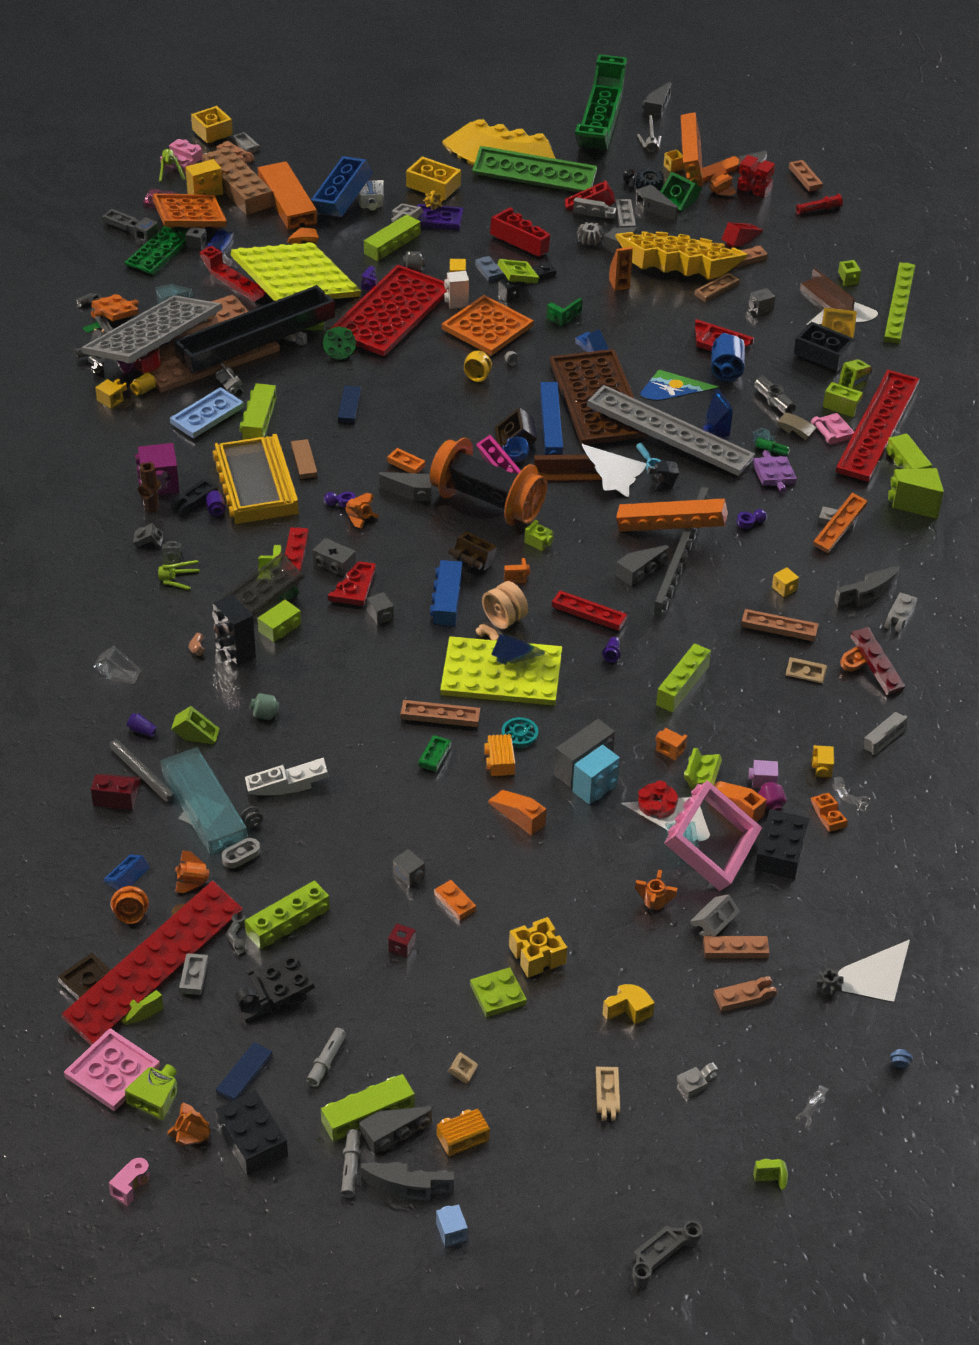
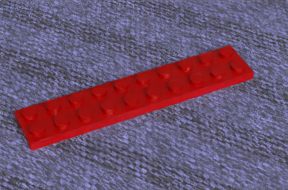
(877, 425)
(151, 963)

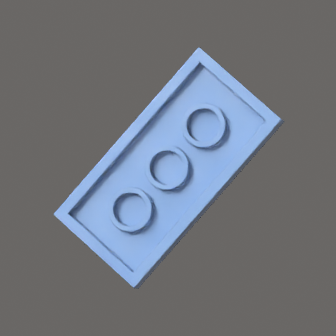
(206, 412)

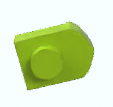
(771, 1170)

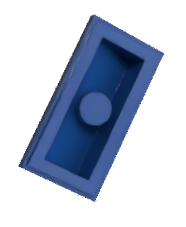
(127, 872)

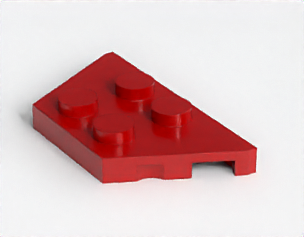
(708, 333)

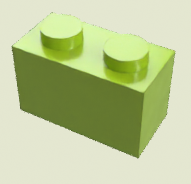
(279, 621)

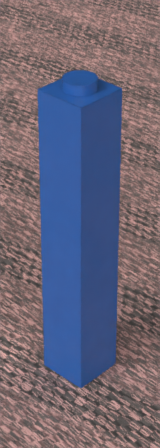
(551, 418)

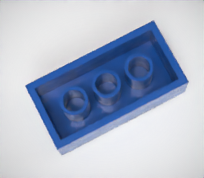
(342, 186)

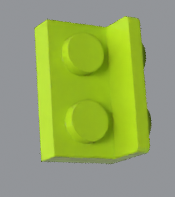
(702, 768)

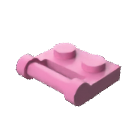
(836, 425)

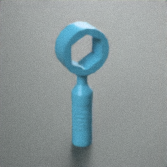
(651, 461)

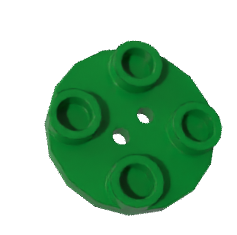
(331, 343)

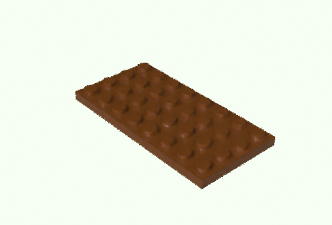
(579, 379)

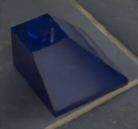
(718, 416)
(514, 650)

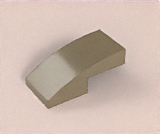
(797, 424)

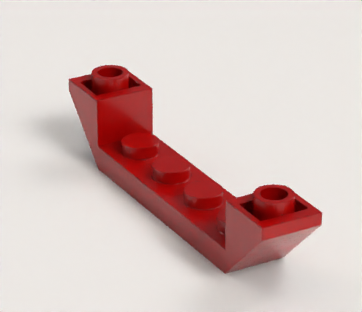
(213, 260)

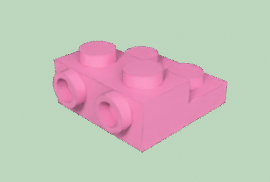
(186, 153)

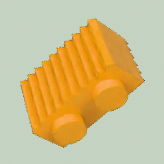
(501, 755)
(463, 1131)

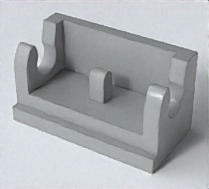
(715, 915)

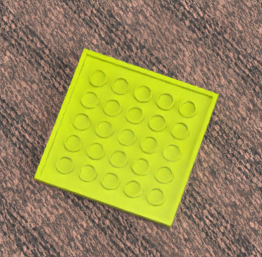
(294, 268)

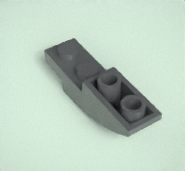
(871, 588)
(398, 1181)

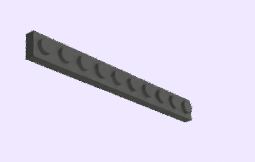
(676, 565)

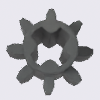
(830, 981)

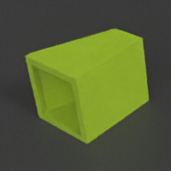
(917, 491)

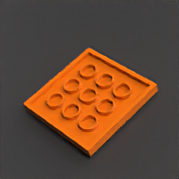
(189, 210)
(487, 325)

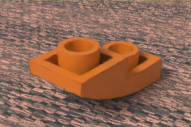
(828, 812)

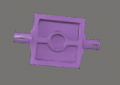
(774, 471)

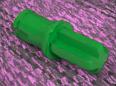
(772, 447)

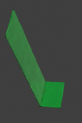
(91, 327)

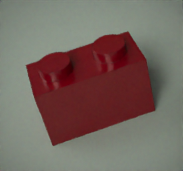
(115, 791)

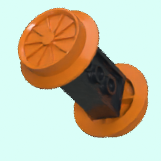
(517, 494)

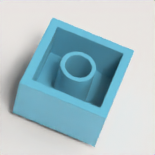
(596, 774)

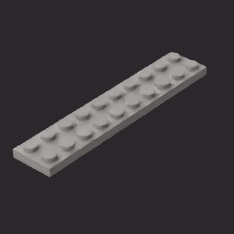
(671, 430)

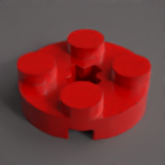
(661, 791)

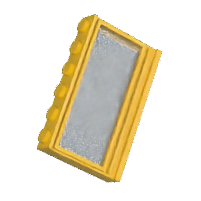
(255, 479)

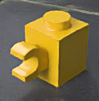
(110, 393)

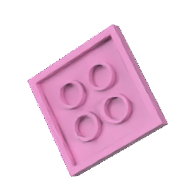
(109, 1068)

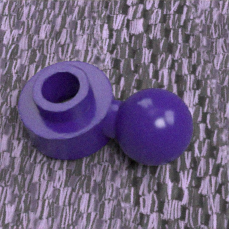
(331, 498)
(746, 519)

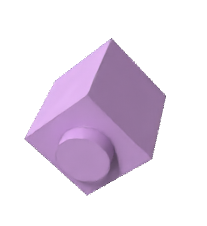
(763, 773)

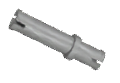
(322, 1064)
(351, 1155)

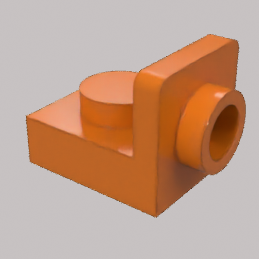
(517, 573)

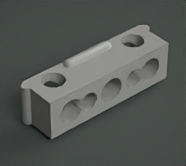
(885, 733)

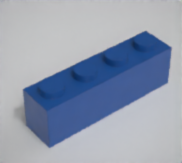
(447, 592)

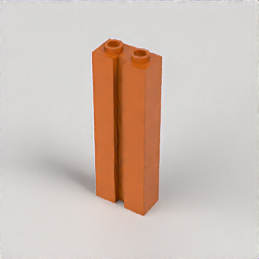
(691, 148)
(288, 195)

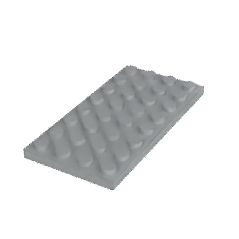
(151, 329)

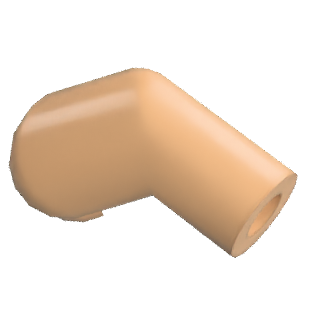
(484, 629)

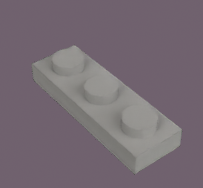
(625, 213)

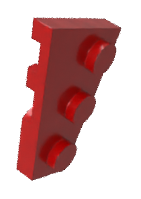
(355, 585)

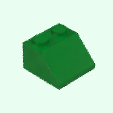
(680, 191)

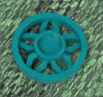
(520, 731)

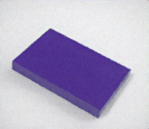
(442, 217)

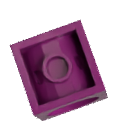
(165, 464)

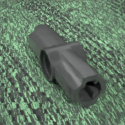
(775, 395)

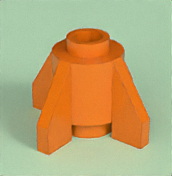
(721, 183)
(360, 509)
(192, 872)
(655, 892)
(189, 1127)

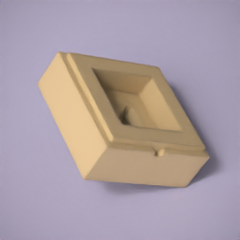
(463, 1068)

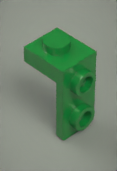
(561, 316)

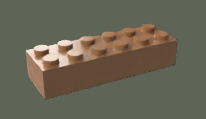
(241, 182)

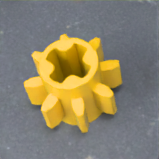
(433, 200)

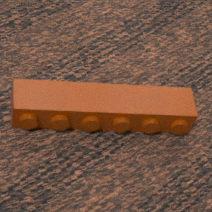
(672, 515)

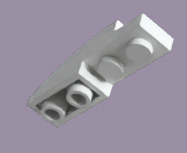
(281, 781)

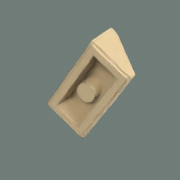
(806, 670)

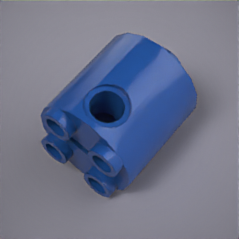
(728, 357)

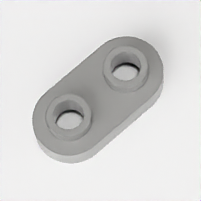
(238, 853)

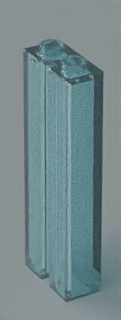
(203, 800)

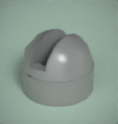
(511, 358)

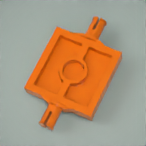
(114, 307)

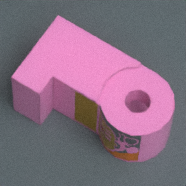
(129, 1179)

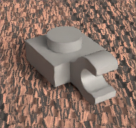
(695, 1080)

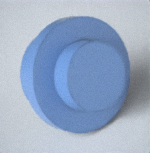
(901, 1058)

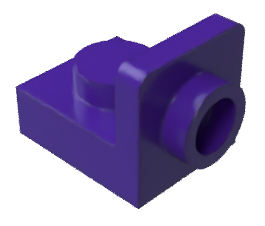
(368, 279)

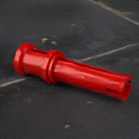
(826, 203)

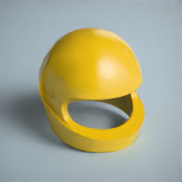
(477, 364)

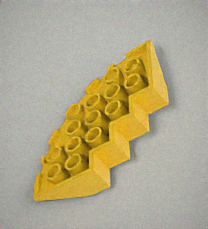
(477, 133)
(681, 254)

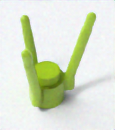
(168, 158)
(168, 572)

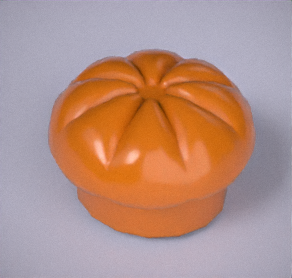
(129, 904)

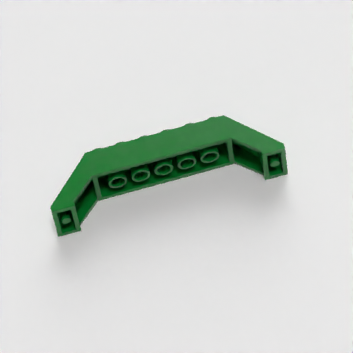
(603, 103)

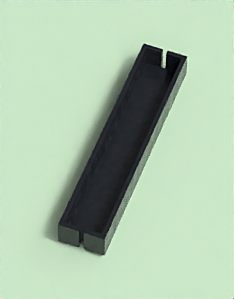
(254, 328)

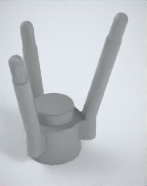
(652, 143)

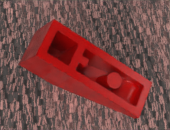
(599, 192)
(739, 233)

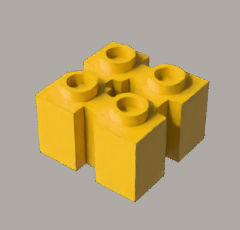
(537, 947)

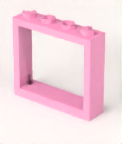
(693, 856)

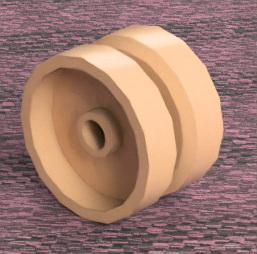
(505, 605)

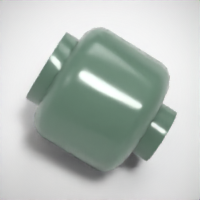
(264, 706)

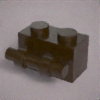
(473, 551)

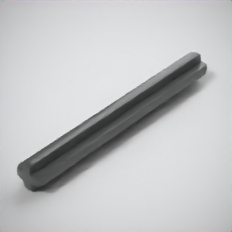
(142, 770)

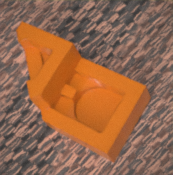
(305, 234)

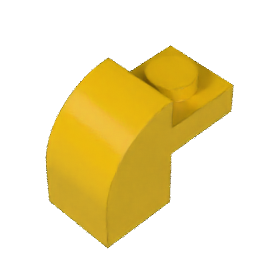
(631, 1000)

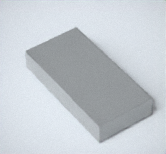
(245, 142)

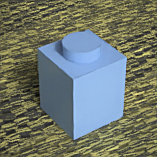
(451, 1225)

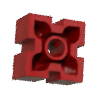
(756, 176)

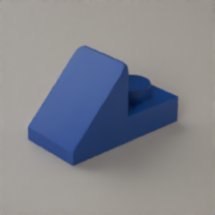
(592, 341)

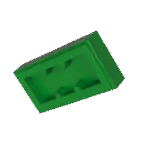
(434, 753)

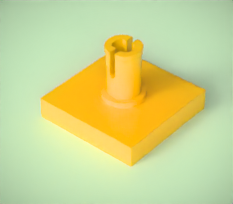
(840, 320)

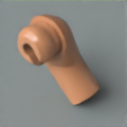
(195, 644)

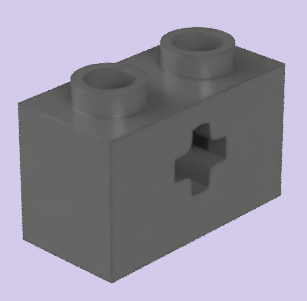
(334, 557)

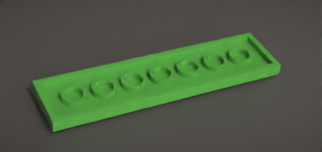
(534, 169)

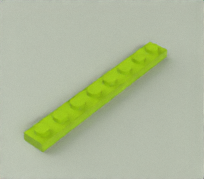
(899, 303)

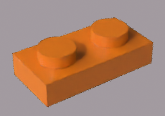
(406, 461)
(455, 900)

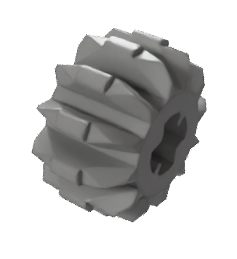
(590, 234)

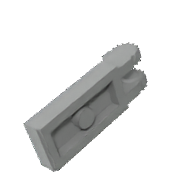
(900, 611)

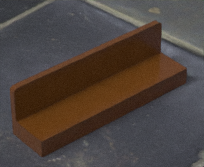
(827, 292)
(566, 468)

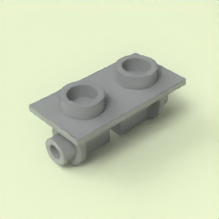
(226, 378)

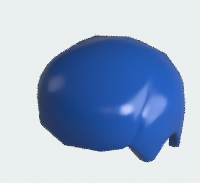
(516, 448)

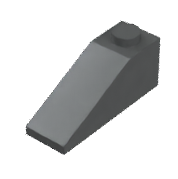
(657, 101)
(408, 485)

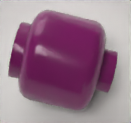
(774, 794)

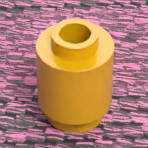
(143, 384)

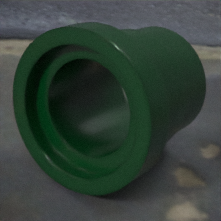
(288, 595)

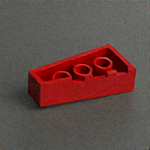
(520, 232)

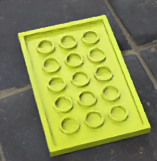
(475, 673)

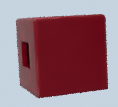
(406, 943)

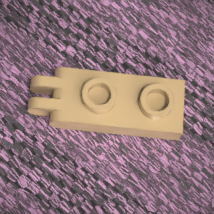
(607, 1092)

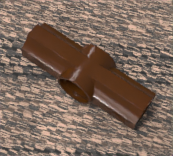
(149, 487)

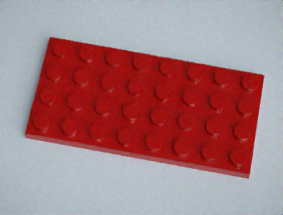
(392, 309)

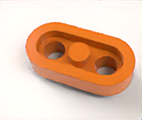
(855, 659)

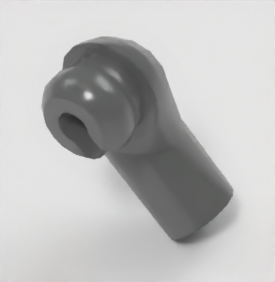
(87, 299)
(97, 364)

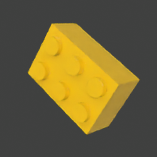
(432, 175)

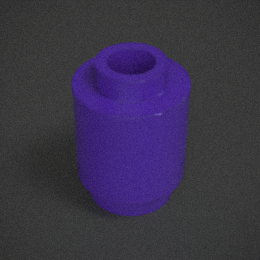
(215, 503)

